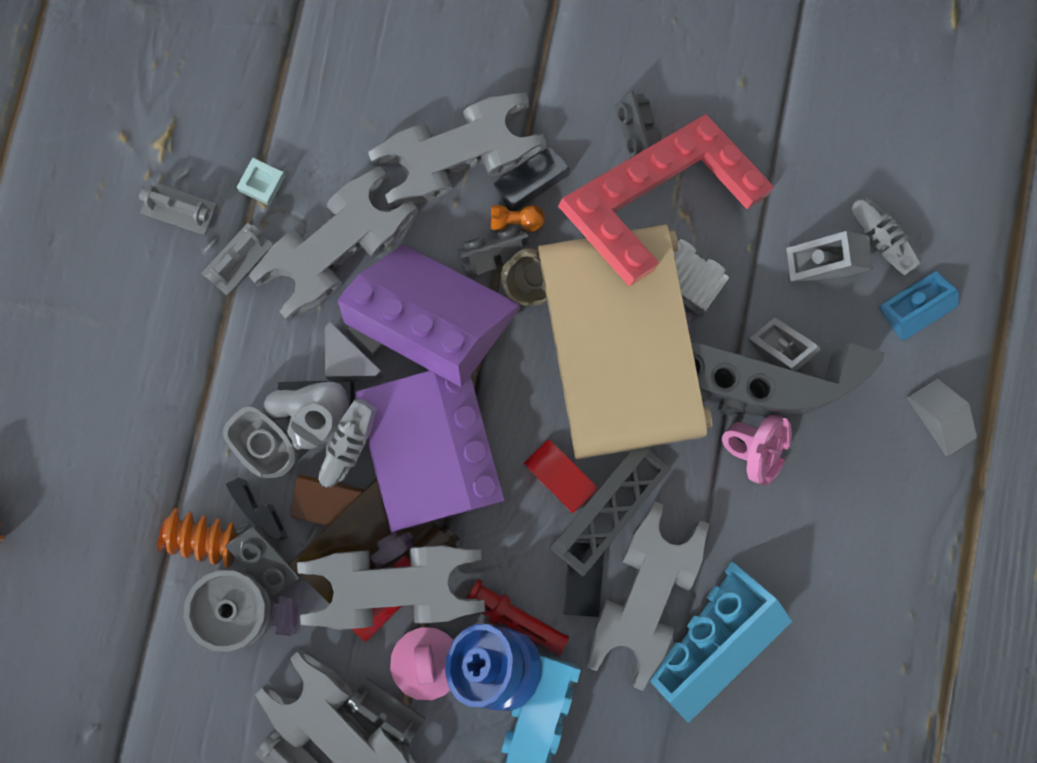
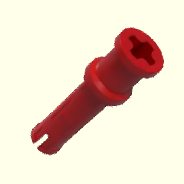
(501, 610)

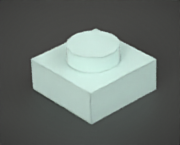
(261, 181)

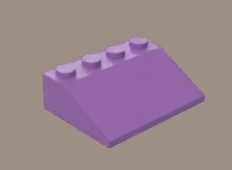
(427, 312)
(430, 450)

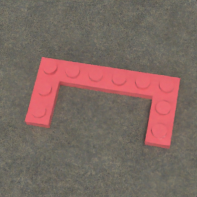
(595, 203)

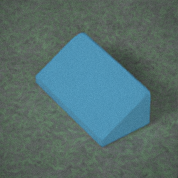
(920, 305)

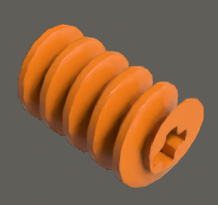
(197, 538)

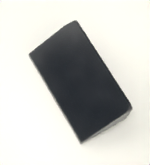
(532, 178)
(583, 592)

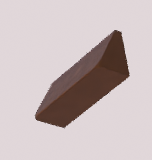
(318, 503)

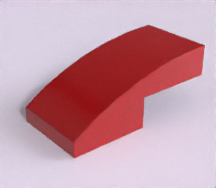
(560, 476)

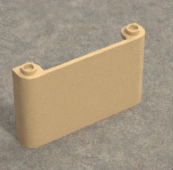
(622, 348)

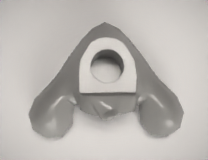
(313, 412)

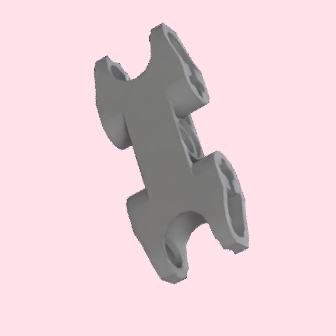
(438, 157)
(314, 260)
(361, 588)
(637, 620)
(324, 719)

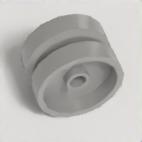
(207, 611)

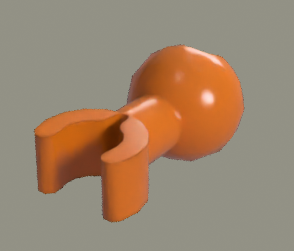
(529, 218)

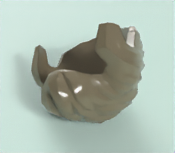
(523, 278)

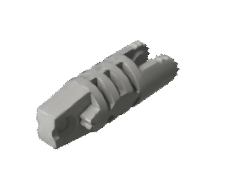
(886, 235)
(347, 442)

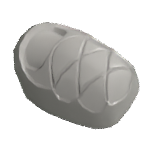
(260, 443)

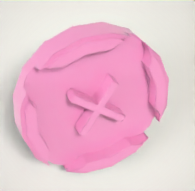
(761, 447)
(420, 663)

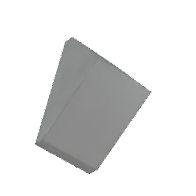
(783, 345)
(345, 360)
(944, 415)

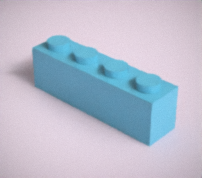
(719, 643)
(540, 719)

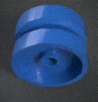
(493, 668)

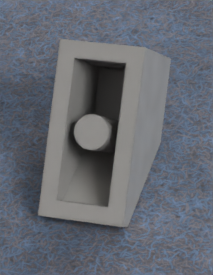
(830, 257)

